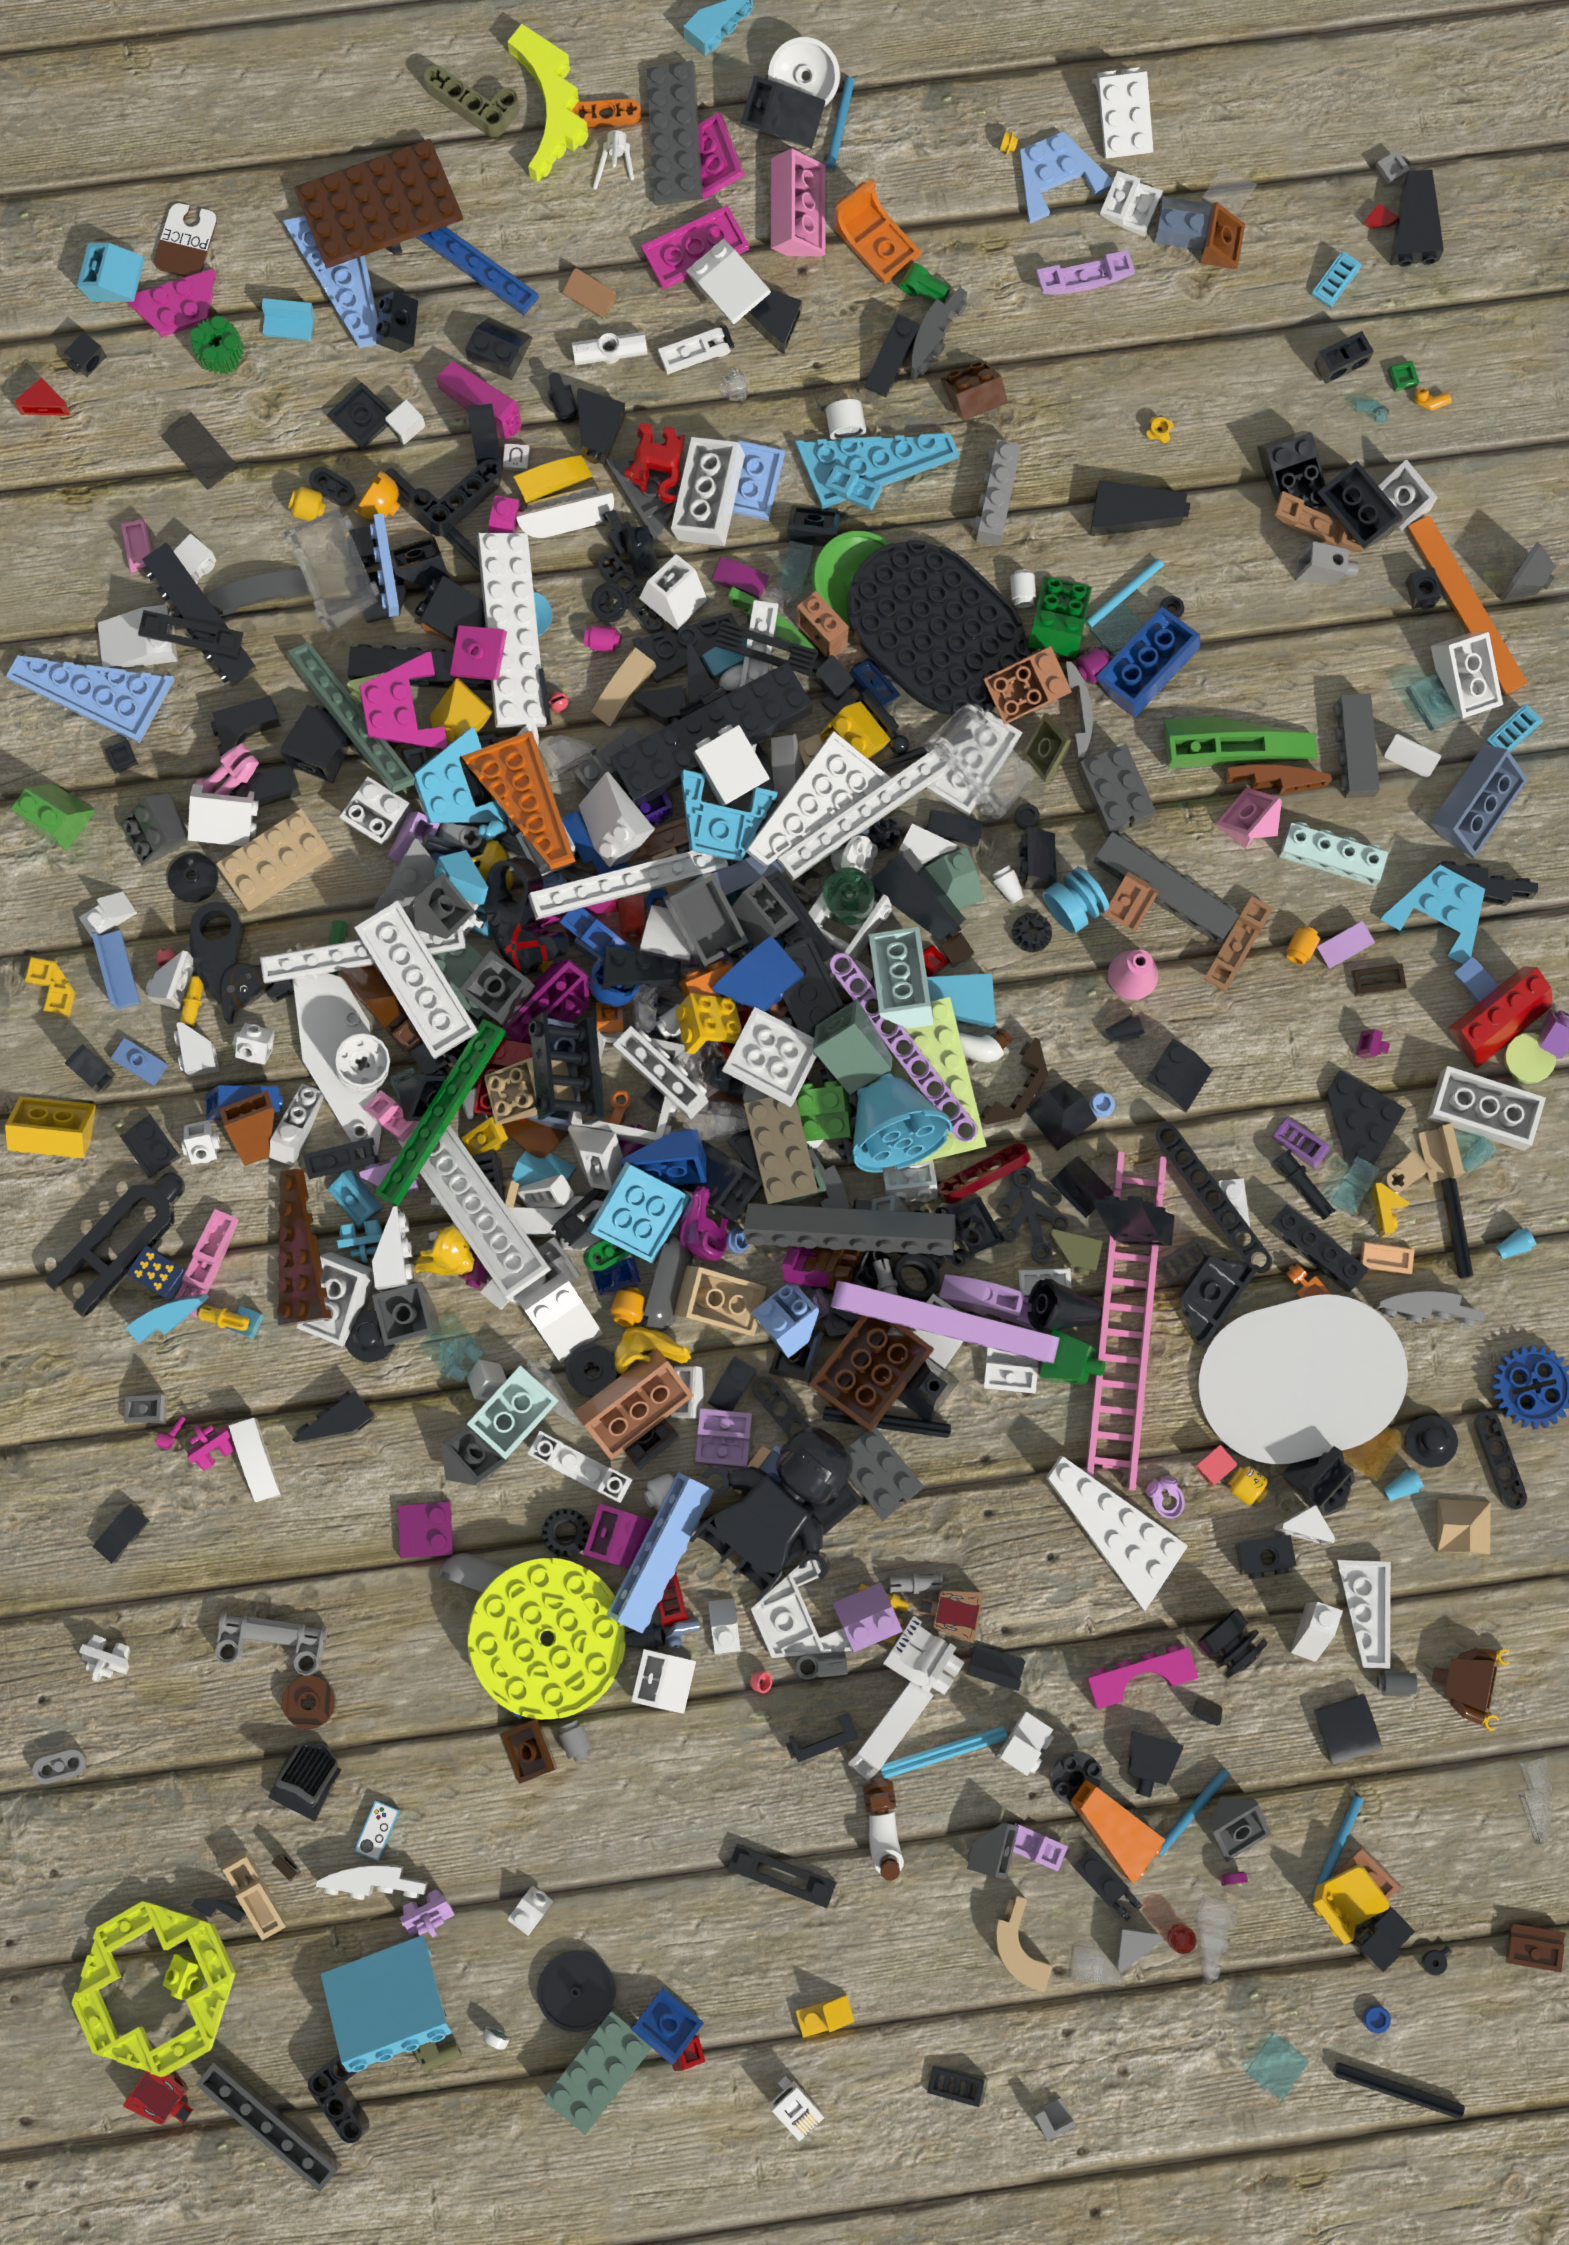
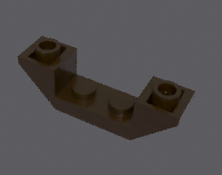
(1033, 1060)

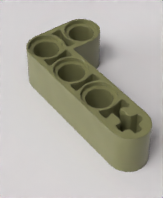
(442, 85)

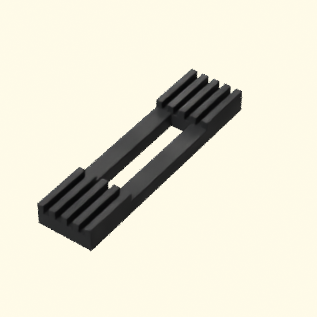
(732, 637)
(226, 641)
(570, 1226)
(818, 1890)

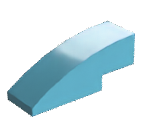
(165, 1317)

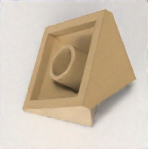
(1463, 1526)

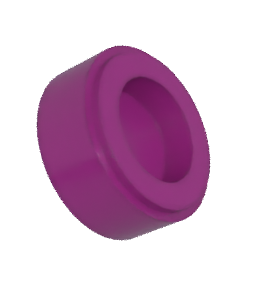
(1233, 1878)

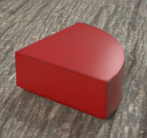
(1380, 218)

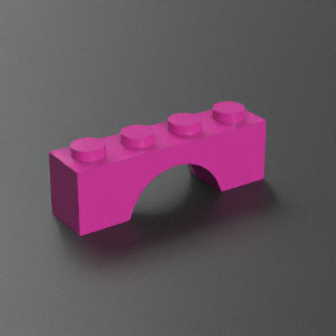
(1109, 1686)

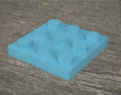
(639, 1212)

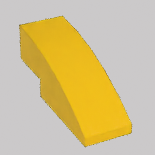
(552, 478)

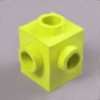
(184, 1977)

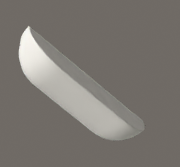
(565, 512)

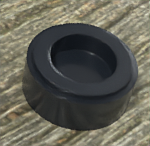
(1026, 816)

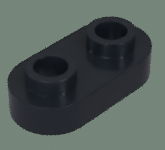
(334, 486)

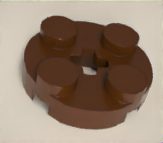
(319, 1713)

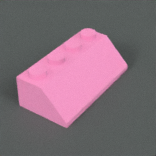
(797, 204)

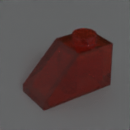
(632, 917)

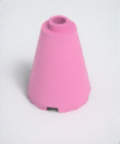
(1133, 974)

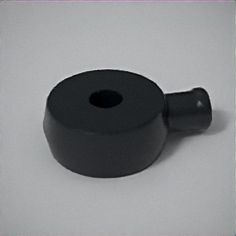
(1440, 1957)

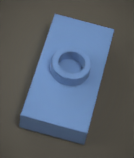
(139, 1062)

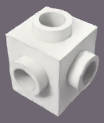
(254, 1043)
(200, 1142)

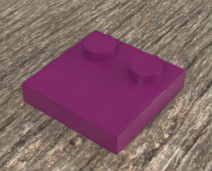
(425, 1530)

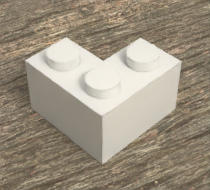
(1024, 1744)

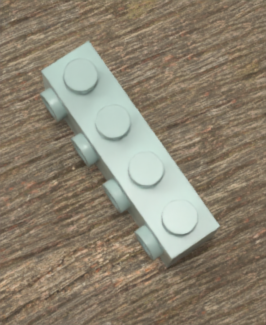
(1333, 854)

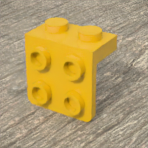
(707, 1019)
(1349, 1901)

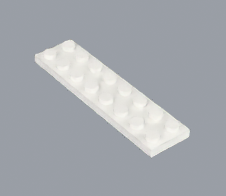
(511, 607)
(482, 1216)

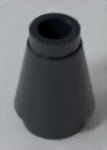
(1125, 1029)
(651, 1638)

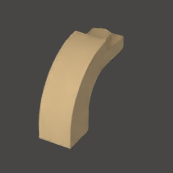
(1023, 1967)

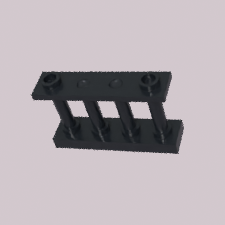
(588, 1066)

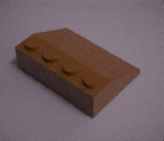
(870, 1369)

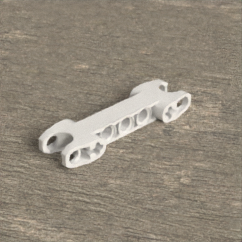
(539, 1221)

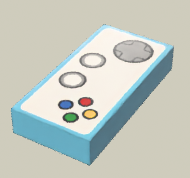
(377, 1830)

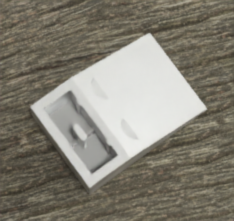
(391, 1258)

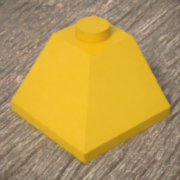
(459, 711)

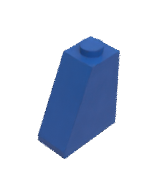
(225, 1095)

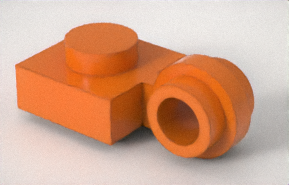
(620, 1109)
(1309, 1288)

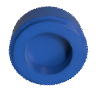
(1376, 2019)

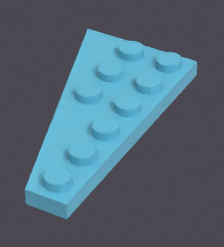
(873, 459)

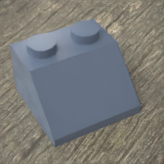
(1182, 223)

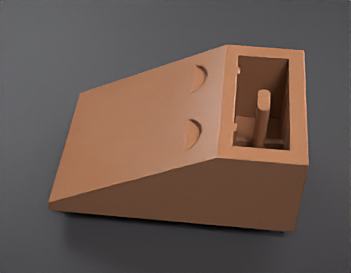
(1027, 685)

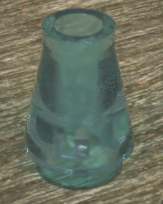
(1478, 1154)

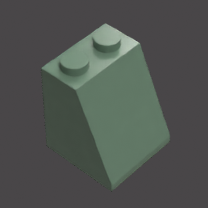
(852, 1048)

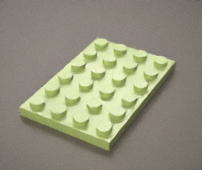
(945, 1051)

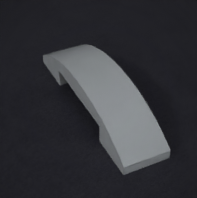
(1077, 685)

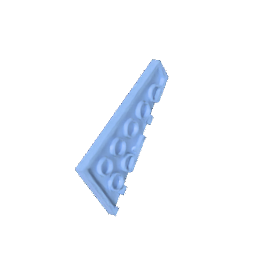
(344, 284)
(105, 695)

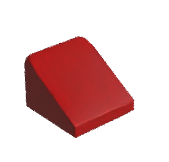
(934, 961)
(691, 2056)

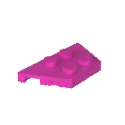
(177, 303)

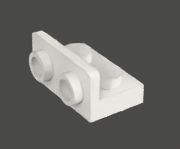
(911, 1182)

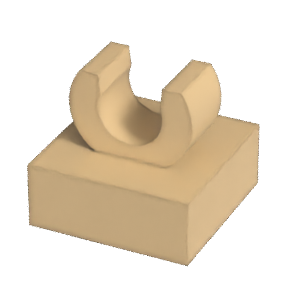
(510, 1193)

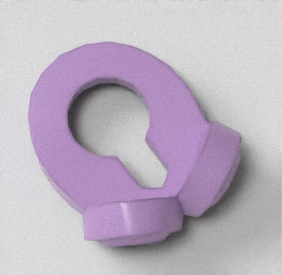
(1154, 1491)

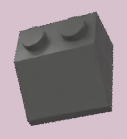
(497, 988)

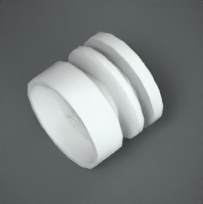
(360, 1048)

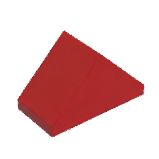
(41, 400)

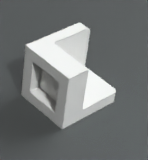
(406, 421)
(486, 1379)

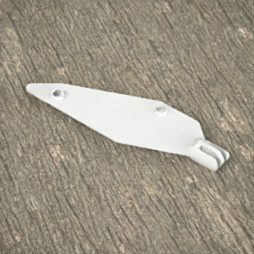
(325, 1019)

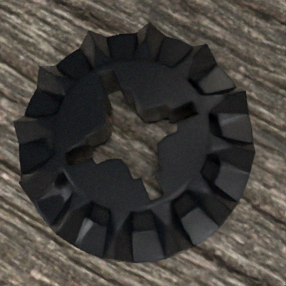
(601, 596)
(1025, 941)

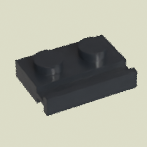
(150, 1146)

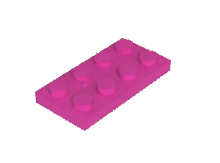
(679, 249)

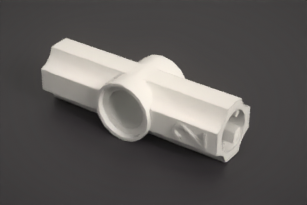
(625, 346)

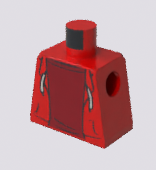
(159, 2098)

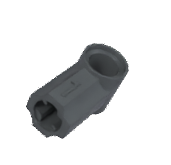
(824, 1665)

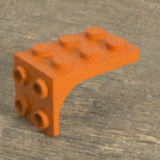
(873, 233)

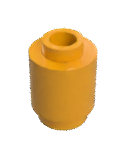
(1302, 945)

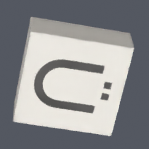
(516, 457)

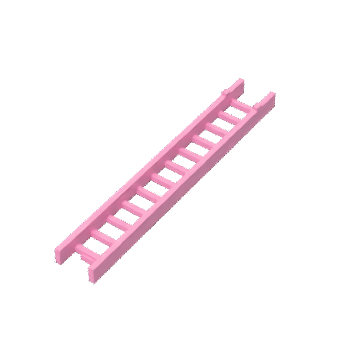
(1104, 1331)

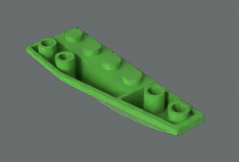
(1232, 742)

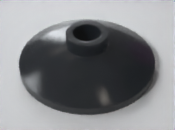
(201, 885)

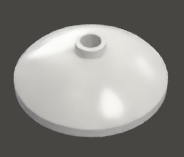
(806, 55)

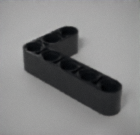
(338, 2090)

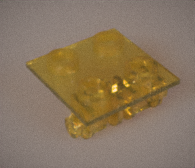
(1376, 1453)

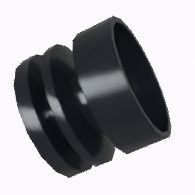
(1232, 1643)

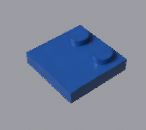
(667, 2026)

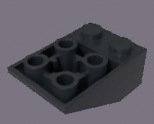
(782, 112)
(1294, 467)
(729, 1183)
(1136, 1221)

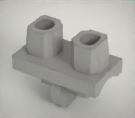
(558, 1260)

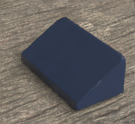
(870, 677)

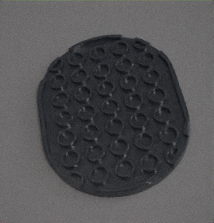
(933, 624)

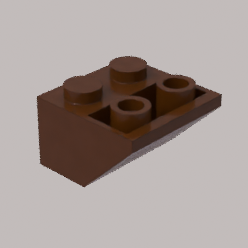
(974, 390)

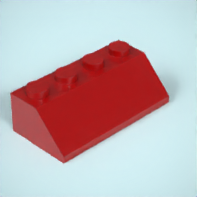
(1502, 1015)

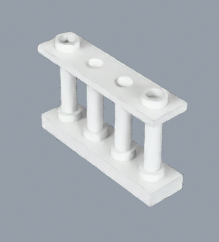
(819, 915)

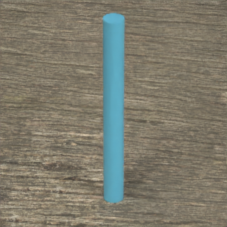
(1124, 593)

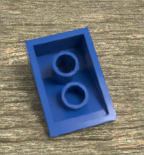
(673, 1158)

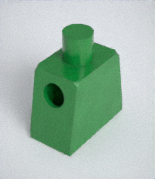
(1072, 1362)

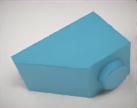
(464, 876)

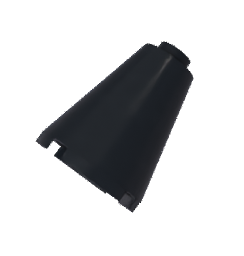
(1061, 1306)

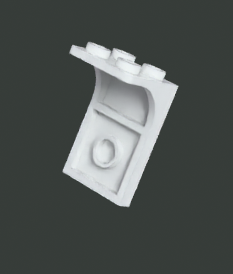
(1124, 112)

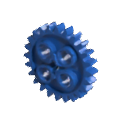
(1526, 1364)

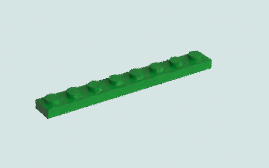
(440, 1113)

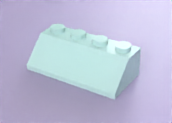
(901, 977)

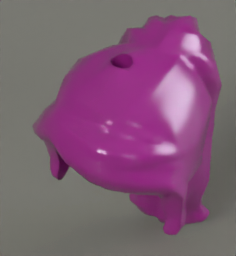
(699, 1232)

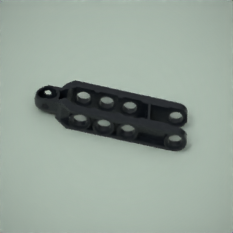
(163, 1196)

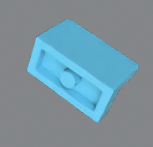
(288, 319)

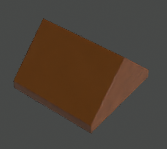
(528, 1751)

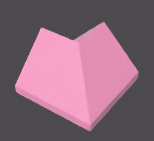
(1251, 817)

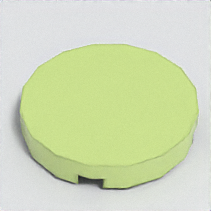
(1527, 1060)

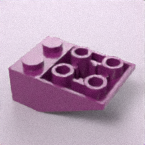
(616, 1536)

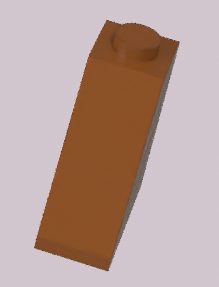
(250, 1126)

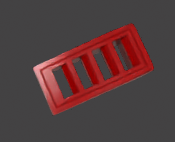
(669, 1620)

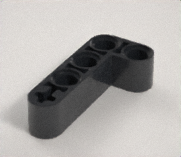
(458, 494)

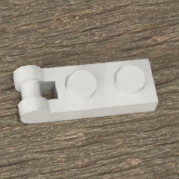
(693, 350)

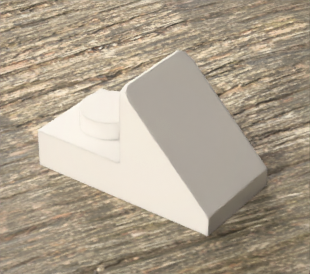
(108, 914)
(724, 1626)

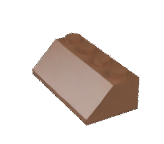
(633, 1404)

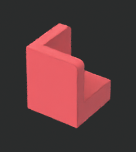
(1215, 1465)

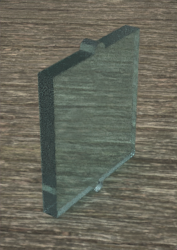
(1116, 628)
(1277, 2066)

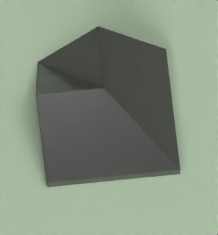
(470, 1458)
(1238, 1826)

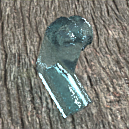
(1381, 412)

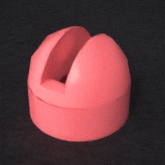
(560, 705)
(164, 956)
(766, 1681)

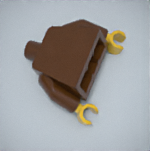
(1471, 1683)

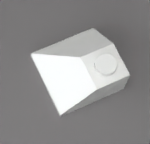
(171, 981)

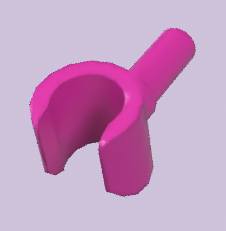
(167, 1440)

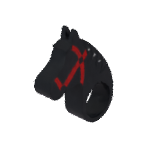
(513, 923)

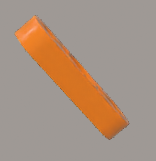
(622, 104)

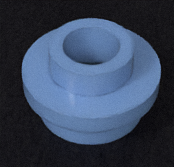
(736, 1240)

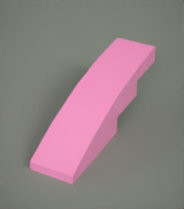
(208, 1256)

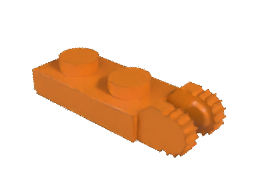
(609, 1018)

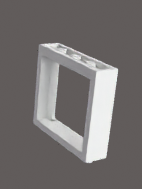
(628, 1133)

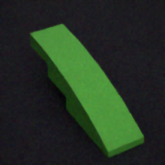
(783, 630)

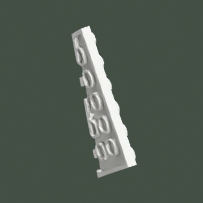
(825, 789)

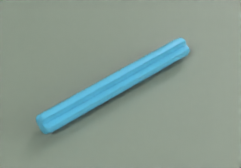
(944, 1752)

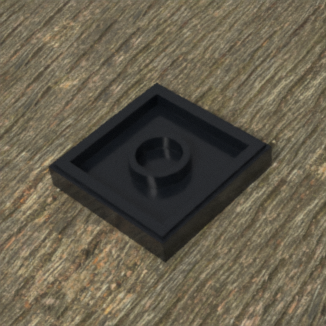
(360, 416)

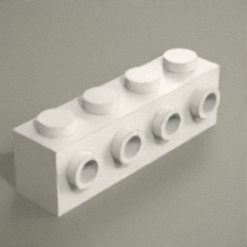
(656, 1068)

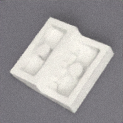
(1131, 203)
(663, 936)
(1010, 1372)

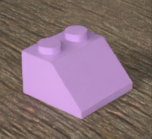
(867, 1617)

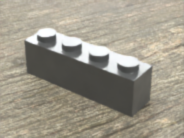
(1357, 745)

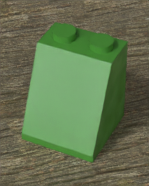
(53, 813)

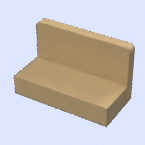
(1441, 1153)

